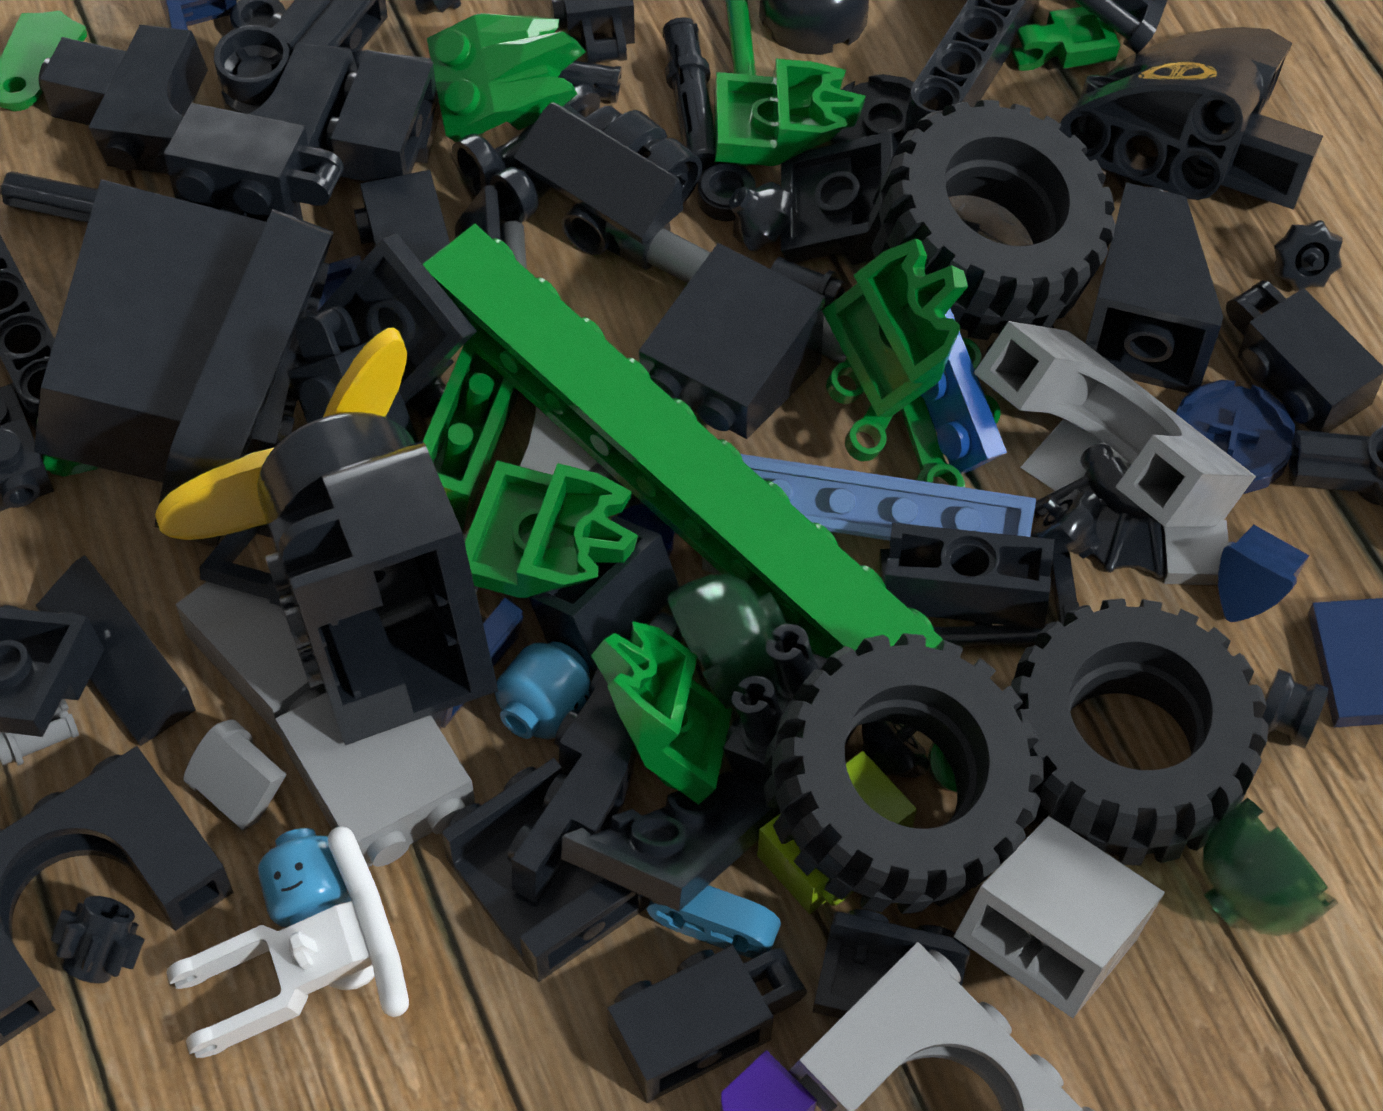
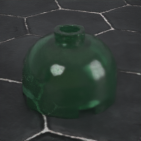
(727, 630)
(1261, 876)

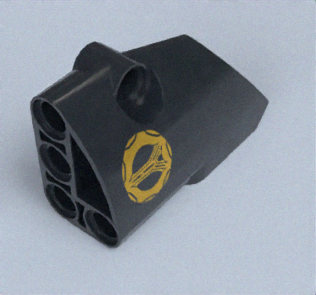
(1166, 98)

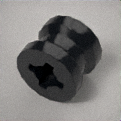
(1293, 707)

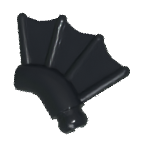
(1127, 531)

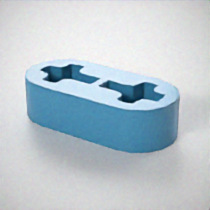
(722, 921)

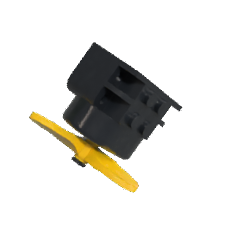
(362, 548)

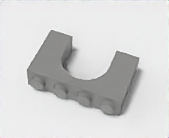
(1173, 466)
(925, 1014)

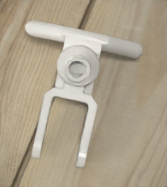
(332, 948)

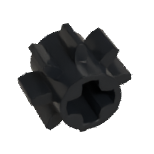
(97, 939)

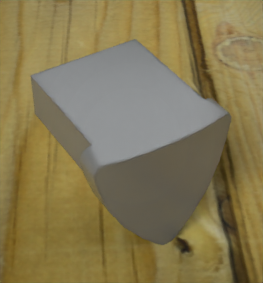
(233, 773)

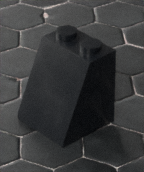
(1156, 294)
(736, 342)

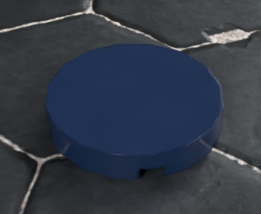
(1245, 425)

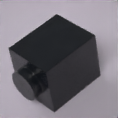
(78, 78)

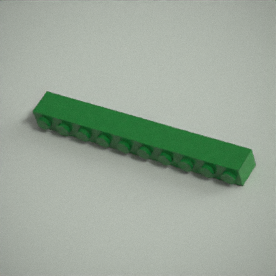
(664, 452)

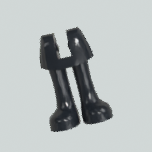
(518, 189)

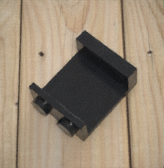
(574, 906)

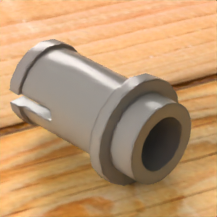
(16, 746)

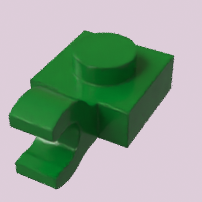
(1071, 35)

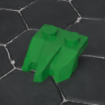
(500, 71)
(780, 115)
(897, 325)
(545, 529)
(666, 713)

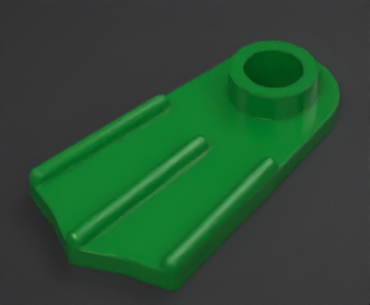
(27, 48)

